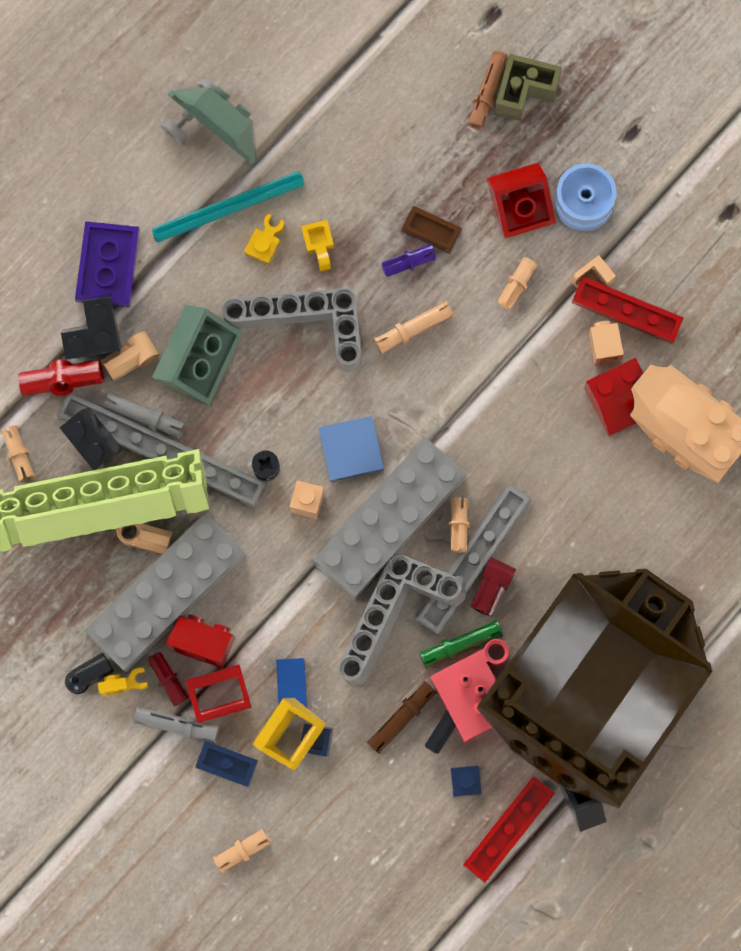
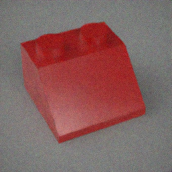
(521, 200)
(613, 395)
(201, 641)

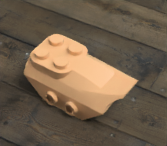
(687, 421)

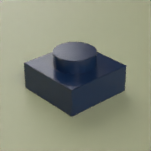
(323, 742)
(466, 781)

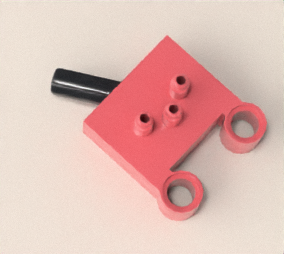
(460, 691)

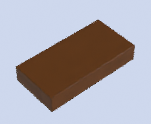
(431, 229)

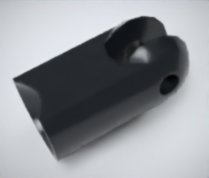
(88, 674)

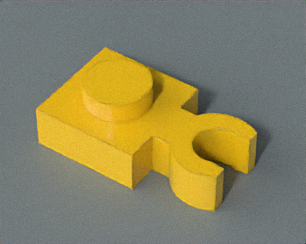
(264, 243)

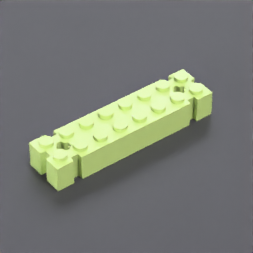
(102, 499)

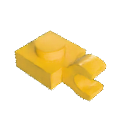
(318, 241)
(116, 685)

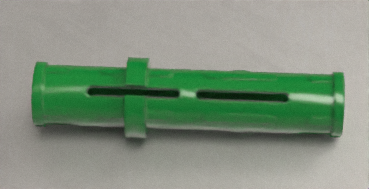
(450, 648)

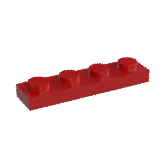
(627, 310)
(508, 829)

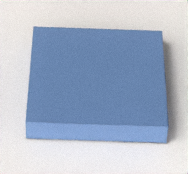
(351, 449)

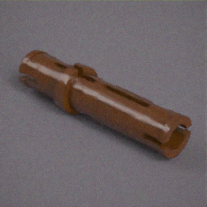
(407, 711)

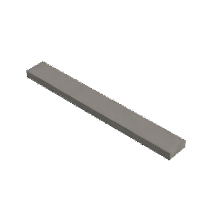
(151, 445)

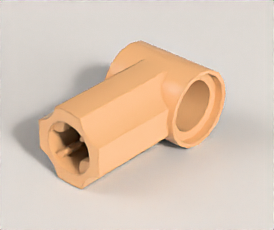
(137, 352)
(147, 538)

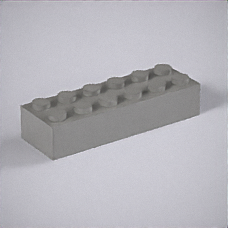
(389, 518)
(165, 593)

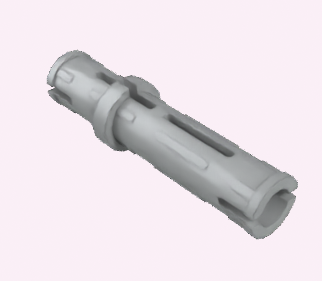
(144, 415)
(176, 724)

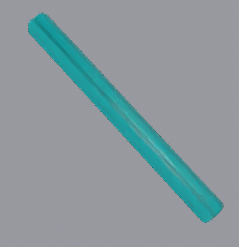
(228, 206)

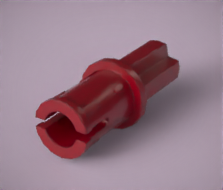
(167, 679)

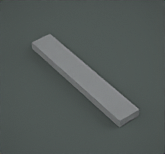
(479, 551)

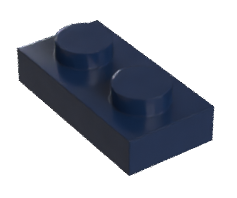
(226, 764)

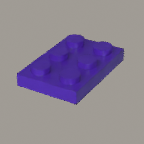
(107, 262)

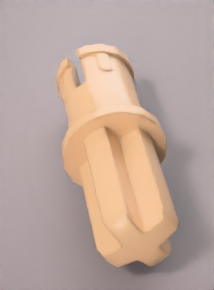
(517, 283)
(459, 525)

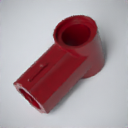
(494, 582)

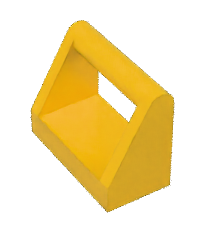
(278, 724)

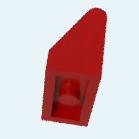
(212, 678)

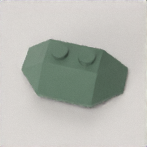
(221, 117)

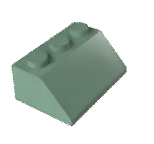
(197, 354)

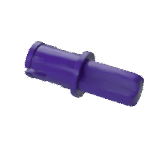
(408, 260)

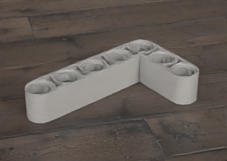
(303, 314)
(390, 609)

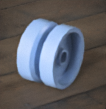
(589, 182)

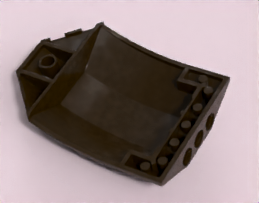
(601, 682)

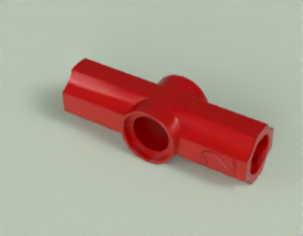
(61, 377)

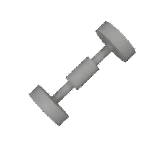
(173, 130)

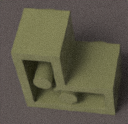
(522, 79)

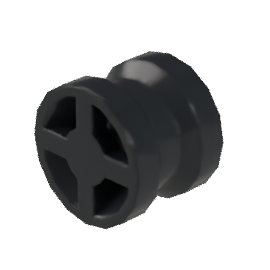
(269, 469)

